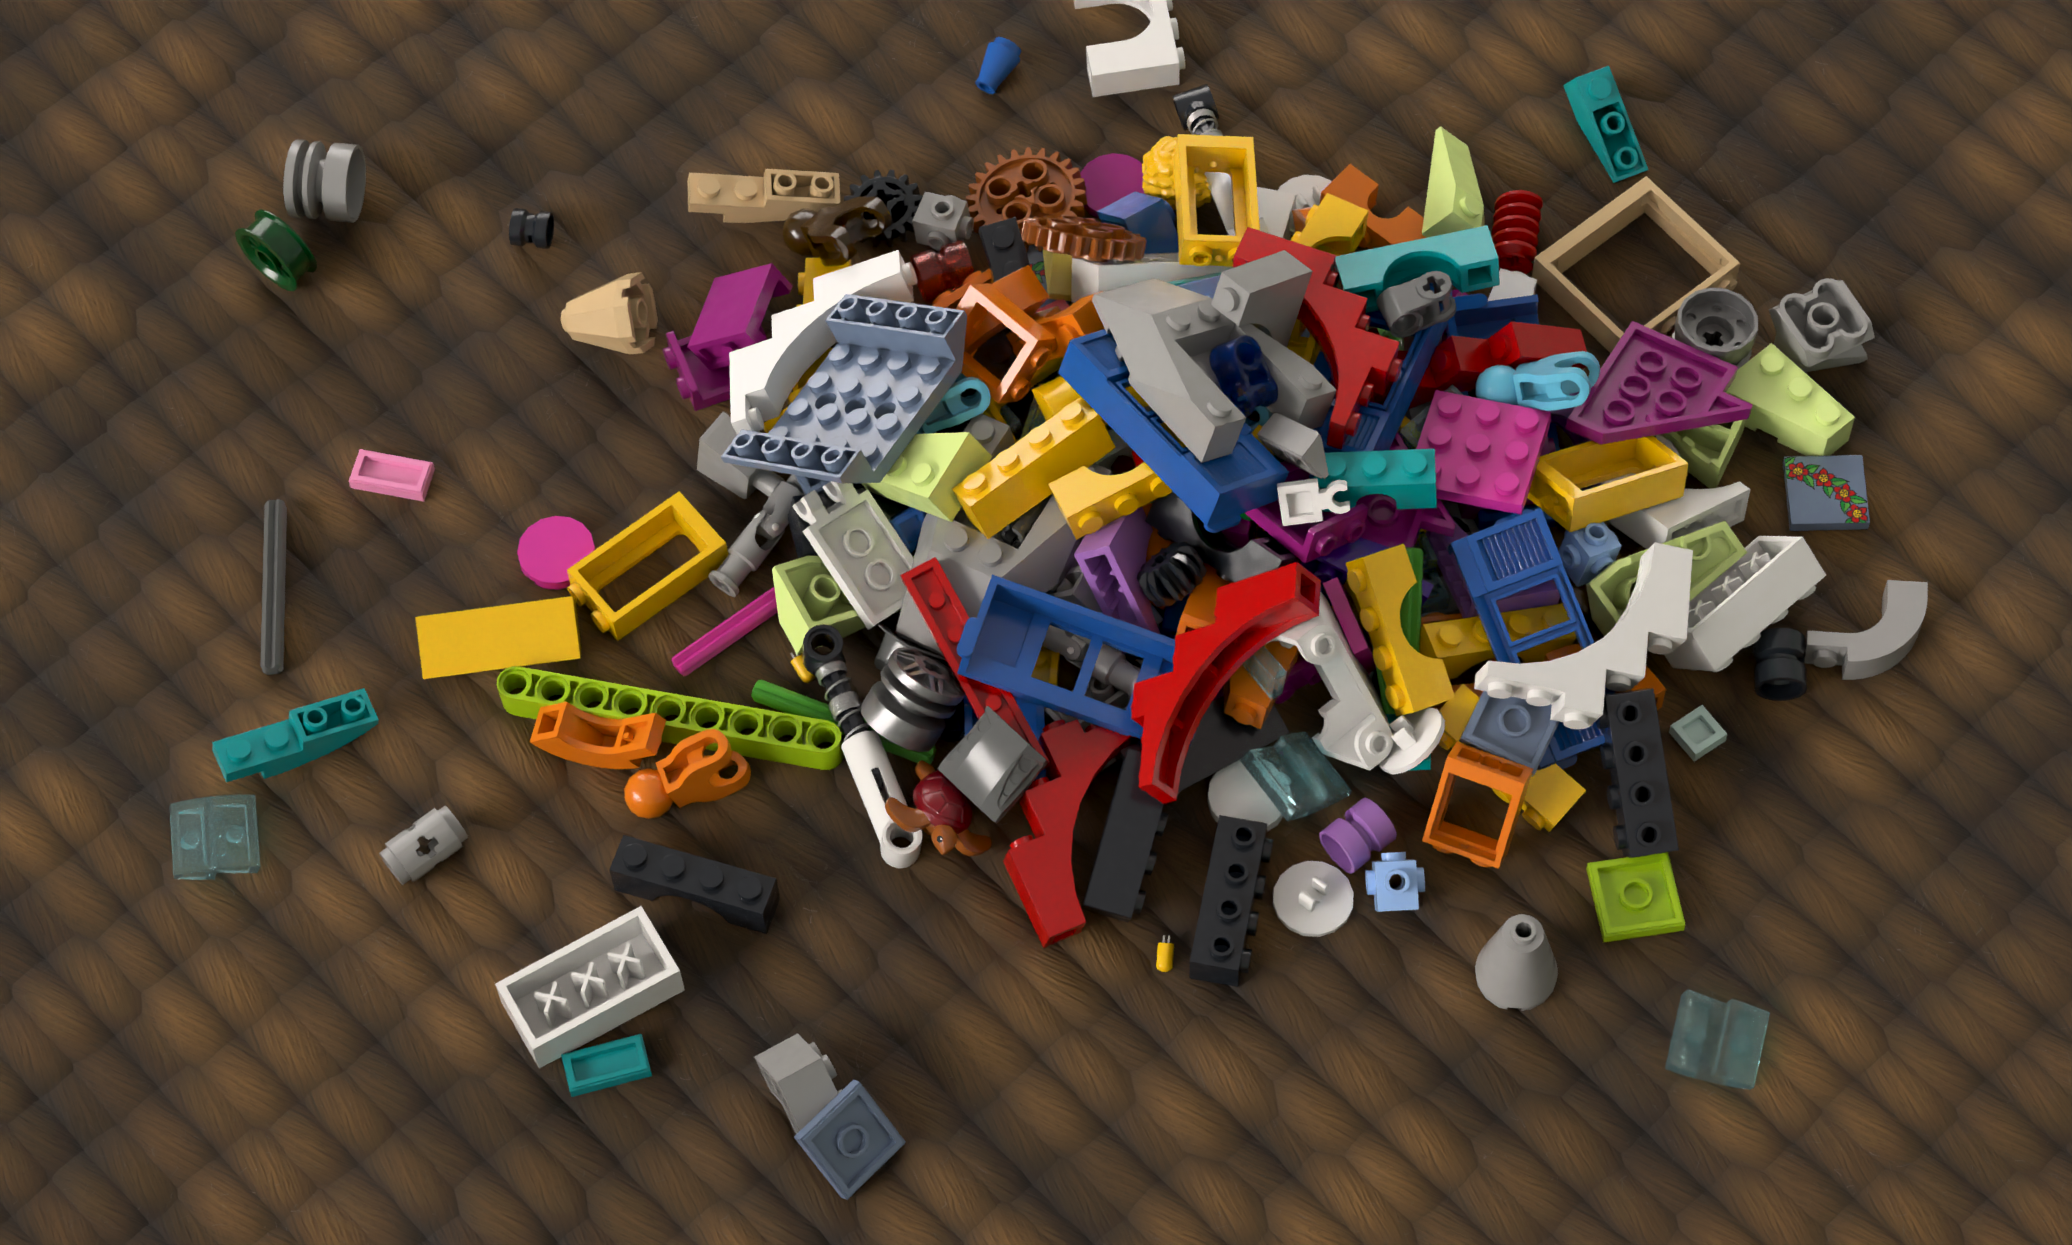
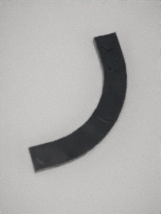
(1005, 255)

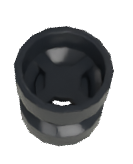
(531, 228)

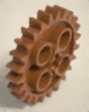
(1026, 188)
(1083, 238)

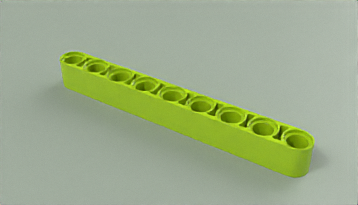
(691, 714)

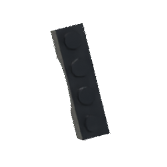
(1232, 563)
(733, 892)

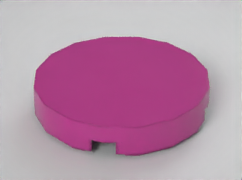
(552, 548)

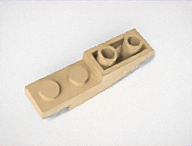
(762, 198)

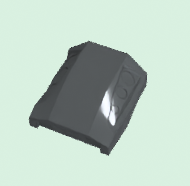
(993, 765)

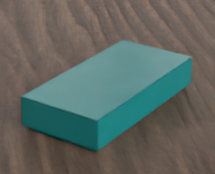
(606, 1065)

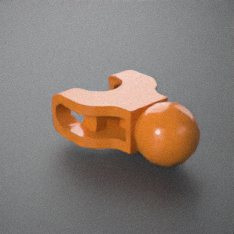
(686, 776)

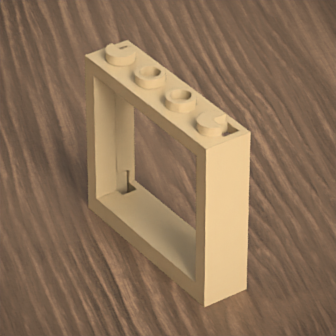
(1639, 199)

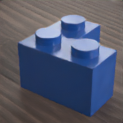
(1144, 216)

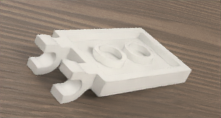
(858, 549)

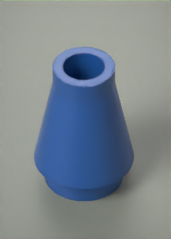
(998, 63)

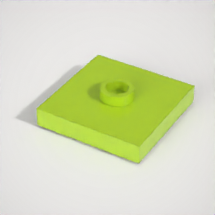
(1635, 897)

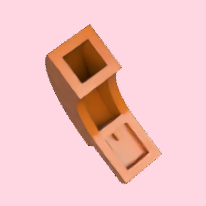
(596, 739)

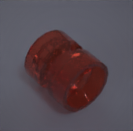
(941, 270)

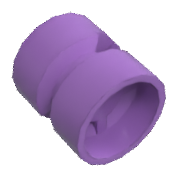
(1362, 831)

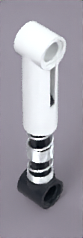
(1199, 116)
(860, 747)

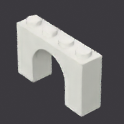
(1138, 62)

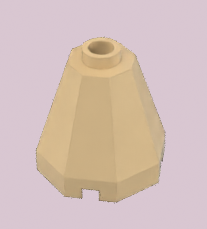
(614, 315)

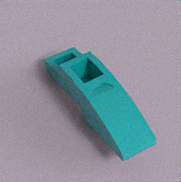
(305, 736)

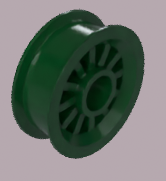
(276, 250)

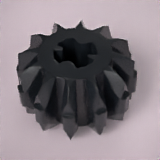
(1171, 574)

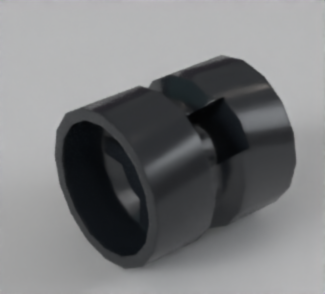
(1780, 665)

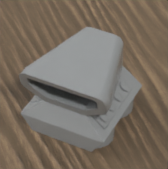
(1822, 327)

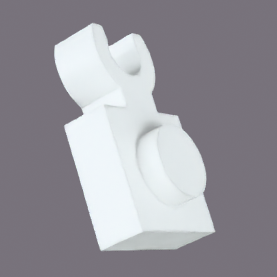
(1304, 501)

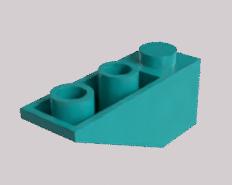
(1606, 123)

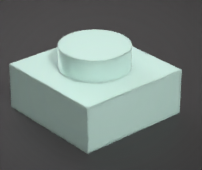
(1698, 733)

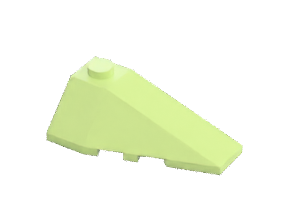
(1453, 189)
(1714, 552)
(810, 598)

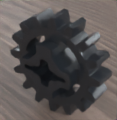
(900, 199)

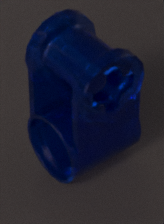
(1242, 372)

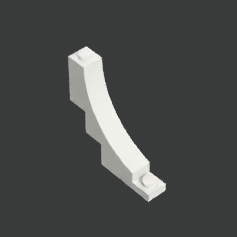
(769, 370)

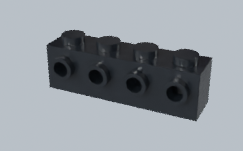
(1637, 774)
(1125, 847)
(1229, 900)

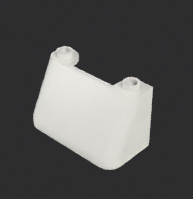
(1354, 719)

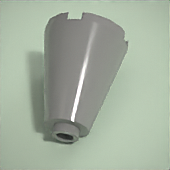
(1517, 965)

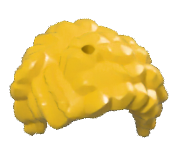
(1159, 174)

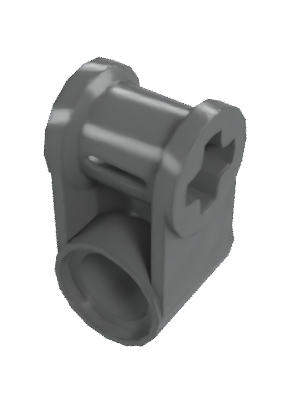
(1415, 306)

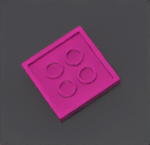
(1484, 450)

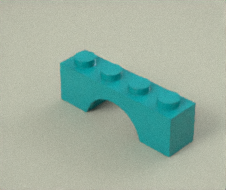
(1463, 255)

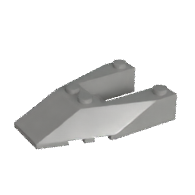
(1167, 346)
(972, 558)

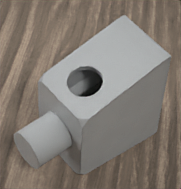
(736, 478)

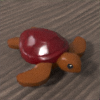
(940, 813)

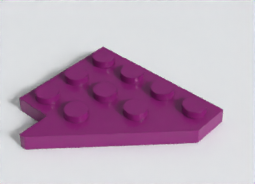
(1656, 389)

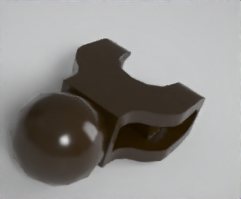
(835, 229)

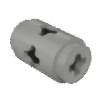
(401, 852)

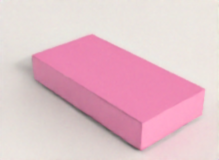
(391, 475)

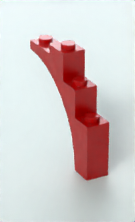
(1339, 324)
(1463, 359)
(1205, 659)
(1043, 865)

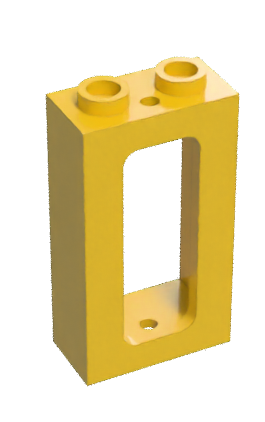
(1214, 154)
(1561, 475)
(630, 547)

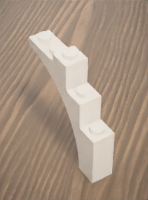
(1576, 683)

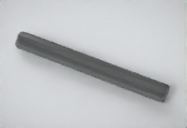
(273, 587)

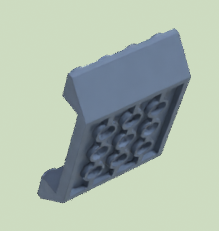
(865, 395)

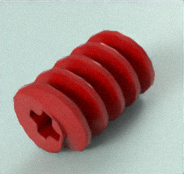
(1516, 229)

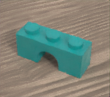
(1401, 474)

